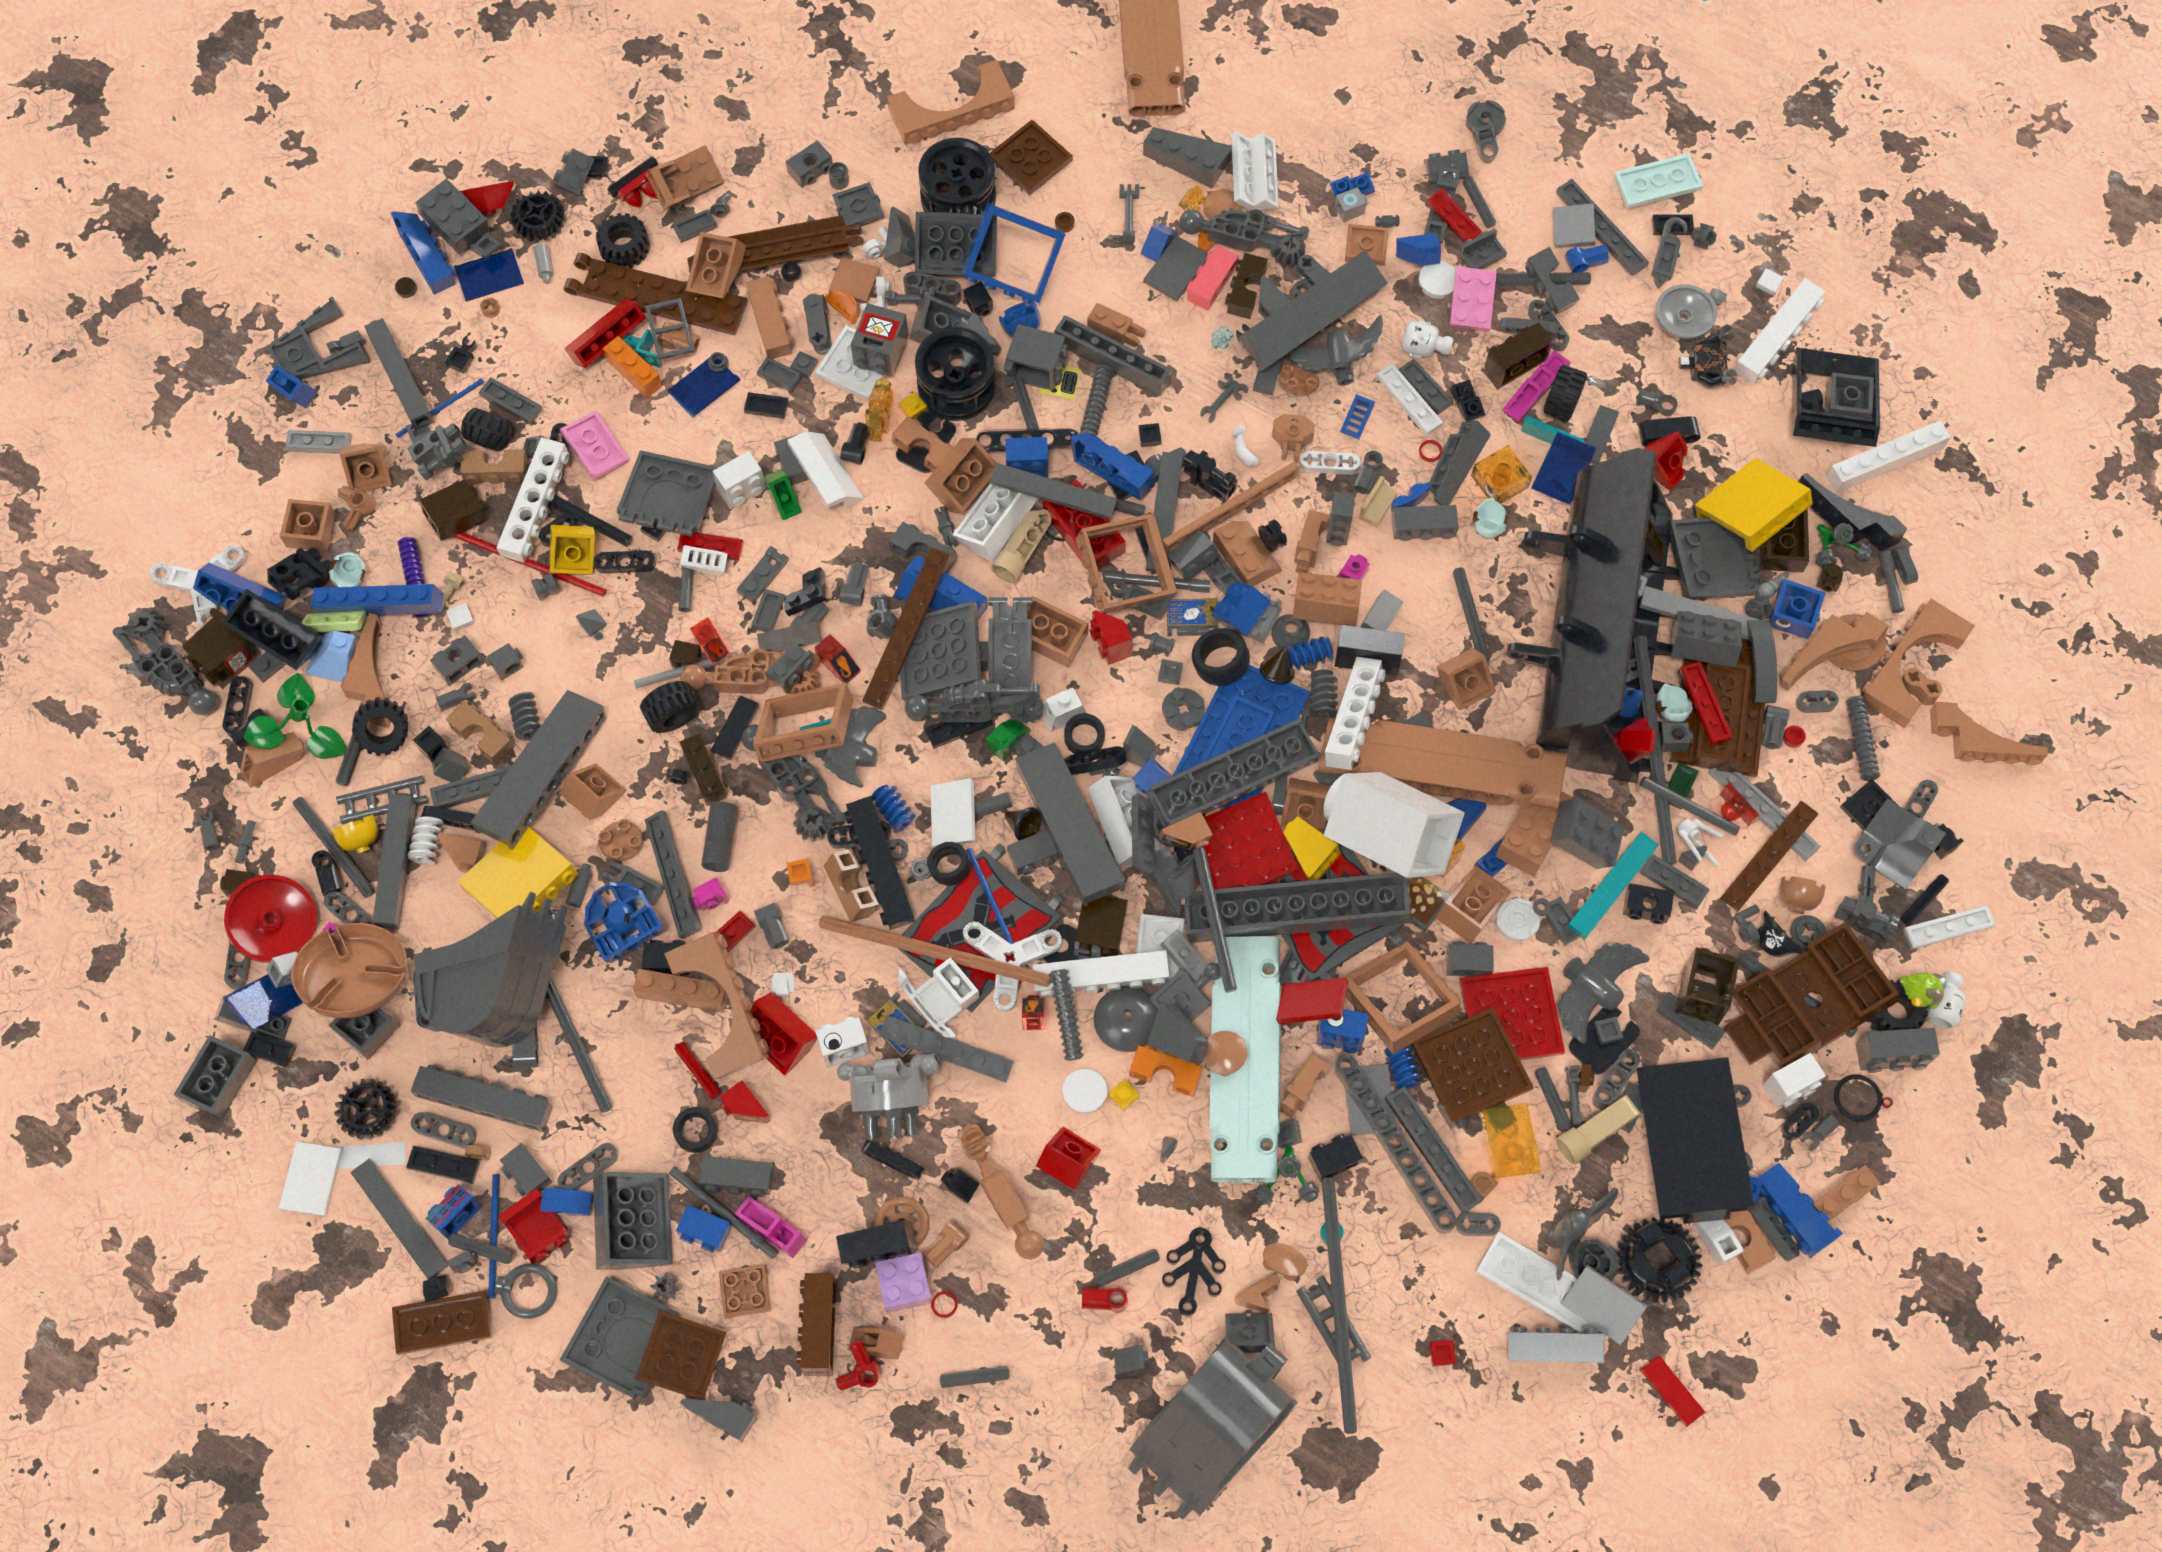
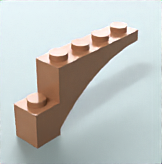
(1832, 640)
(362, 676)
(1977, 743)

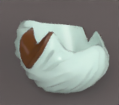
(1490, 518)
(347, 570)
(1673, 703)

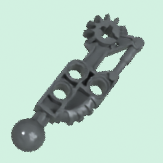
(1242, 227)
(148, 629)
(978, 703)
(794, 770)

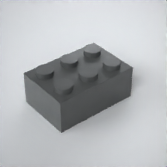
(452, 216)
(1706, 638)
(1587, 833)
(1897, 1049)
(214, 1077)

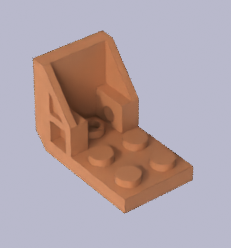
(684, 177)

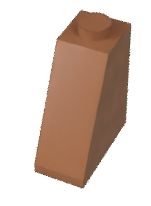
(264, 763)

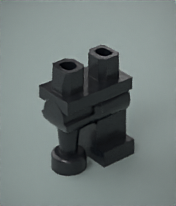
(1208, 476)
(298, 565)

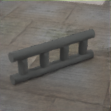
(369, 794)
(1319, 1318)

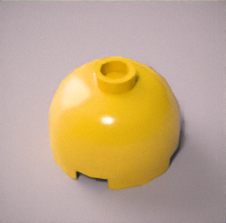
(357, 834)

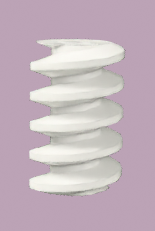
(423, 840)

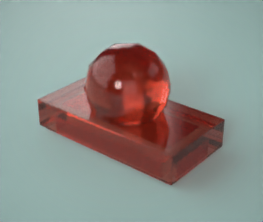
(1736, 806)

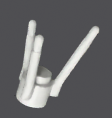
(1690, 832)

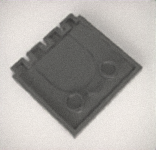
(667, 493)
(1713, 560)
(614, 1337)

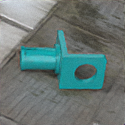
(643, 346)

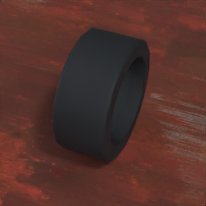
(1082, 719)
(953, 877)
(691, 1113)

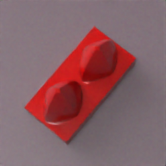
(631, 194)

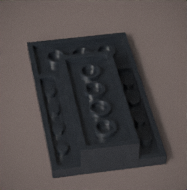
(1695, 1140)

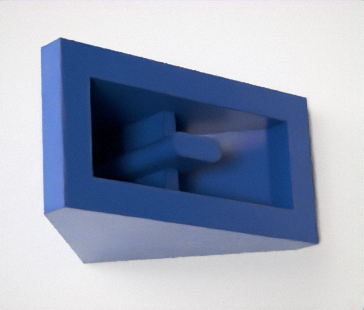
(1157, 241)

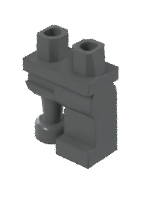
(438, 450)
(1866, 919)

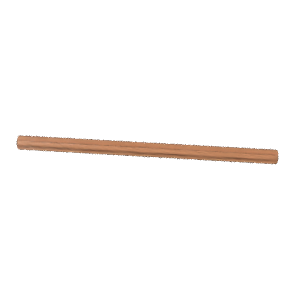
(935, 951)

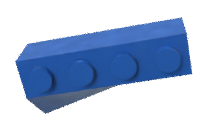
(424, 251)
(1112, 465)
(227, 587)
(948, 594)
(1797, 1211)

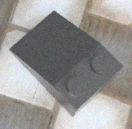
(934, 315)

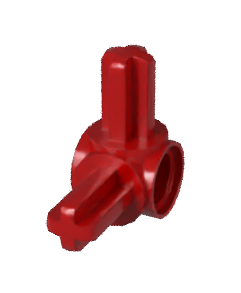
(863, 1364)

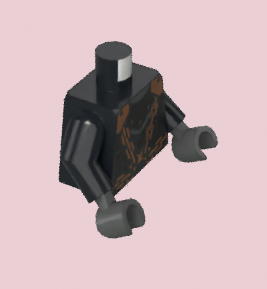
(1709, 360)

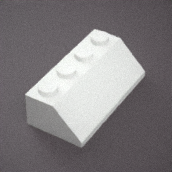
(993, 520)
(1113, 804)

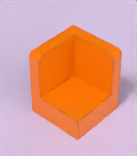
(800, 872)

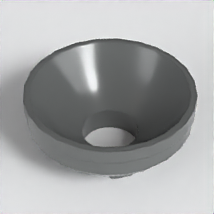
(1282, 637)

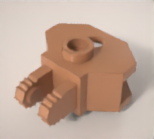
(1292, 435)

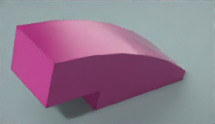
(771, 1226)

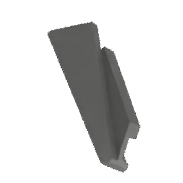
(1457, 460)

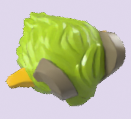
(1924, 989)

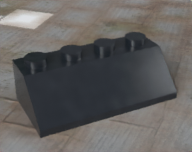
(272, 630)

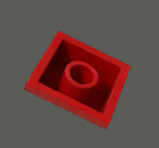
(1068, 1158)

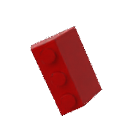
(784, 1033)

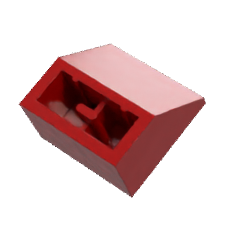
(1112, 637)

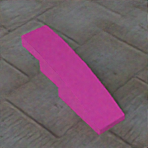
(1535, 387)

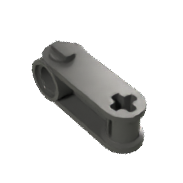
(818, 323)

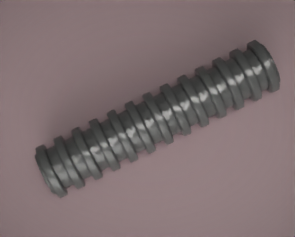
(1097, 399)
(1863, 738)
(1066, 1015)

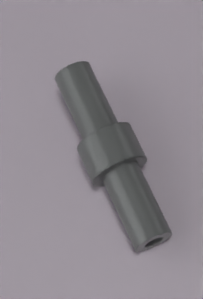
(245, 841)

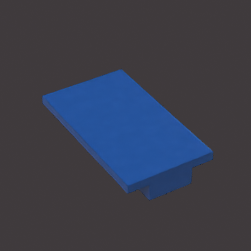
(1240, 715)

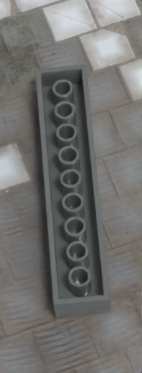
(1303, 907)

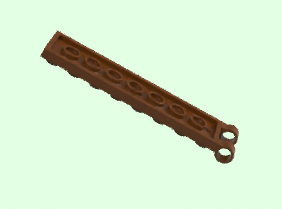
(620, 282)

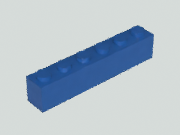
(379, 599)

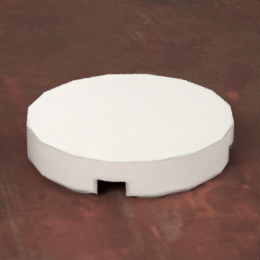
(1437, 280)
(1517, 920)
(1084, 1091)

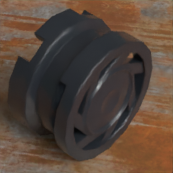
(1272, 535)

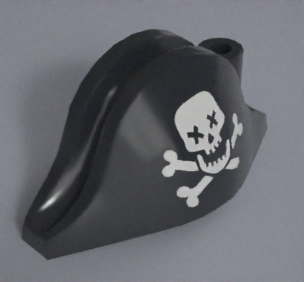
(1775, 940)

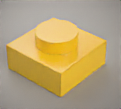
(912, 406)
(1123, 1095)

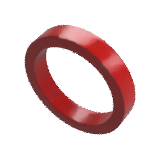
(1430, 459)
(944, 1293)

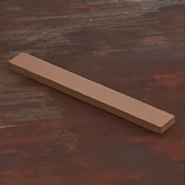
(1232, 506)

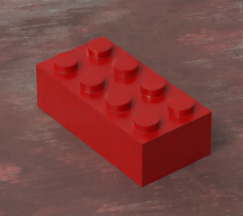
(1071, 521)

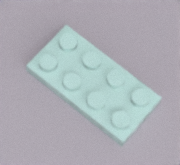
(1658, 181)

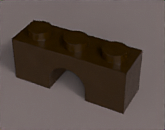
(1242, 300)
(703, 769)

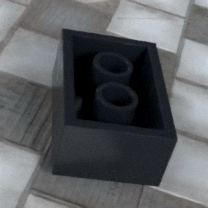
(876, 1243)

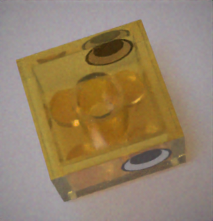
(1501, 475)

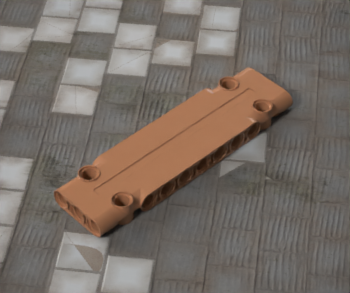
(1152, 57)
(1459, 764)

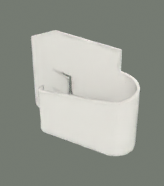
(782, 984)

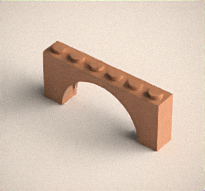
(919, 123)
(1887, 690)
(744, 1041)

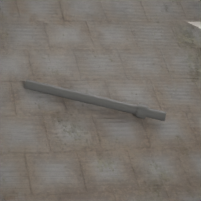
(756, 1240)

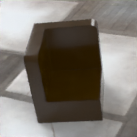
(684, 653)

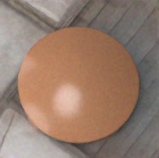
(1219, 201)
(1297, 380)
(620, 840)
(1225, 1053)
(1284, 1260)

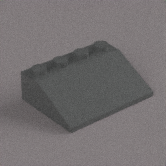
(945, 241)
(632, 1220)

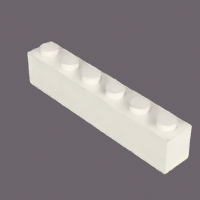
(1779, 331)
(1888, 457)
(1109, 972)

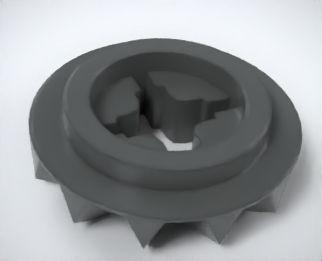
(1812, 924)

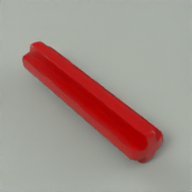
(697, 1070)

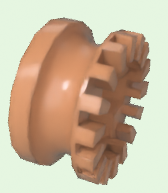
(489, 301)

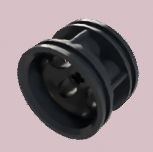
(950, 165)
(965, 395)

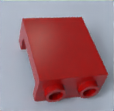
(533, 1229)

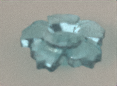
(1221, 337)

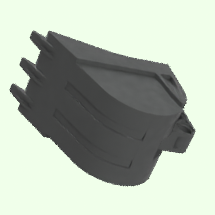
(492, 980)
(1214, 1425)

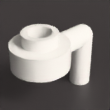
(874, 247)
(881, 287)

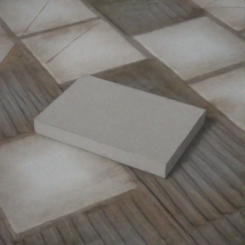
(1380, 1080)
(1604, 1305)

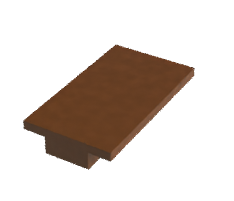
(1744, 718)

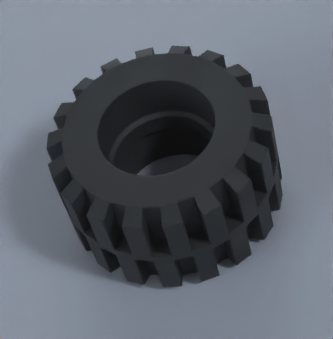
(622, 227)
(1565, 392)
(669, 706)
(374, 743)
(1915, 1015)

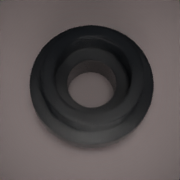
(791, 267)

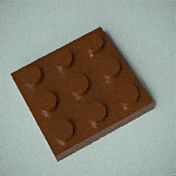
(1030, 156)
(680, 1355)

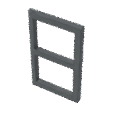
(655, 332)

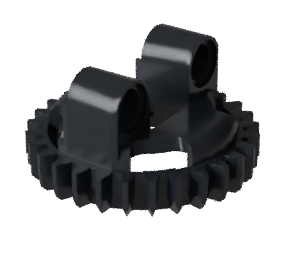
(1639, 1269)

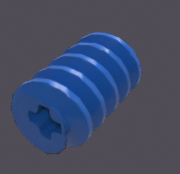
(1310, 652)
(892, 808)
(1403, 1068)

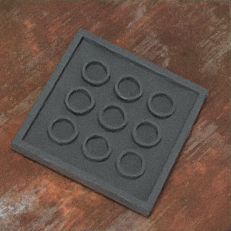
(943, 652)

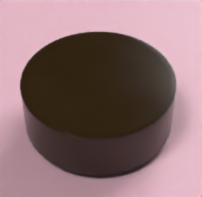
(405, 287)

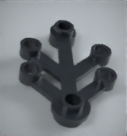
(1194, 1267)

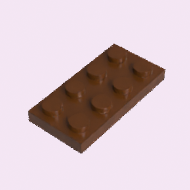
(441, 1322)

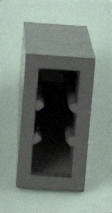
(1177, 1035)

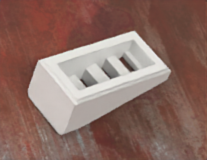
(702, 566)

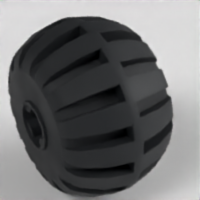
(487, 429)

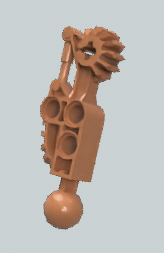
(746, 668)
(1000, 1193)

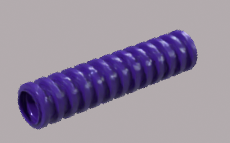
(411, 563)

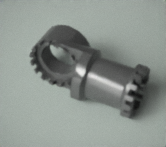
(1656, 400)

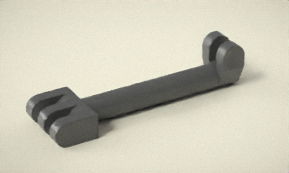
(1128, 234)

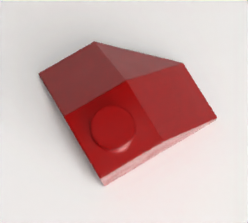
(489, 197)
(1669, 459)
(1636, 740)

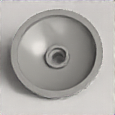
(1688, 303)

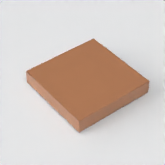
(1367, 238)
(855, 279)

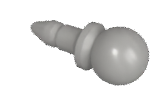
(1771, 586)

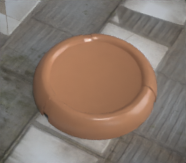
(349, 970)

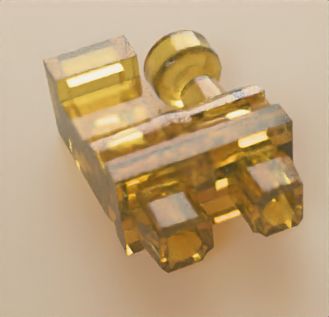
(879, 410)

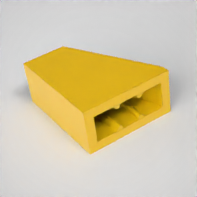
(1311, 848)

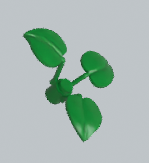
(297, 696)

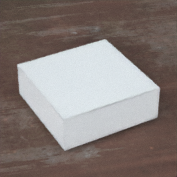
(1769, 281)
(460, 617)

